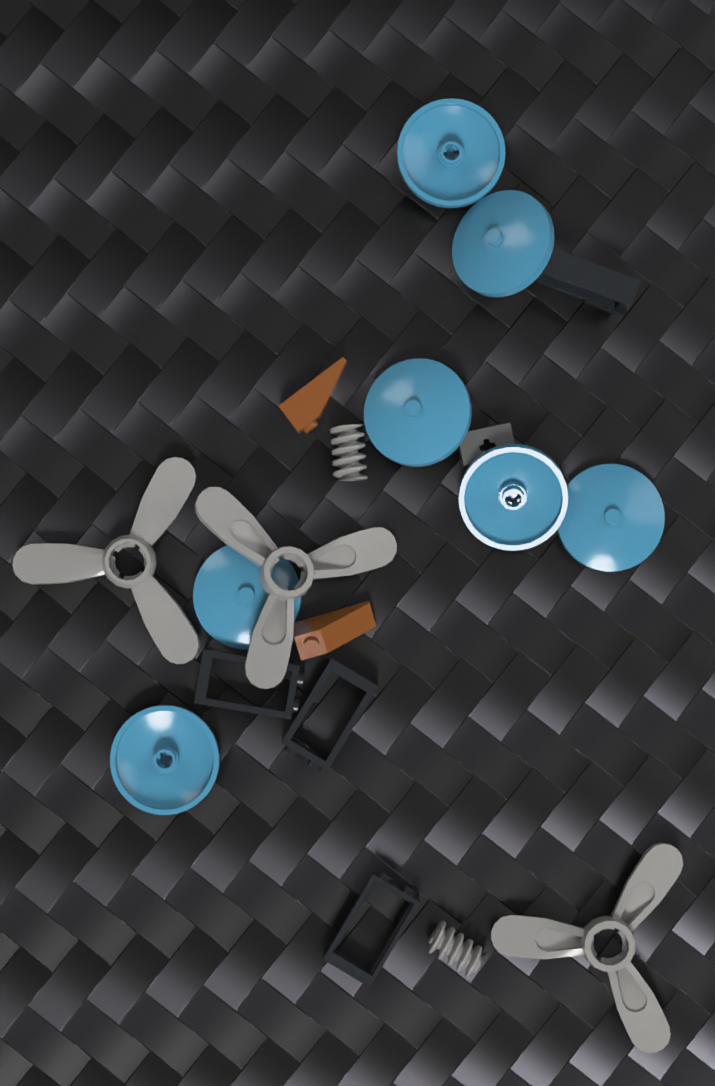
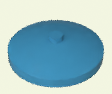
(451, 153)
(503, 243)
(417, 412)
(513, 497)
(611, 518)
(231, 596)
(164, 759)

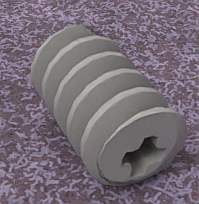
(348, 453)
(456, 949)

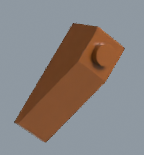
(309, 402)
(330, 630)

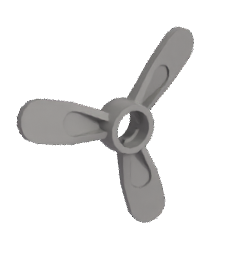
(157, 510)
(273, 632)
(551, 939)

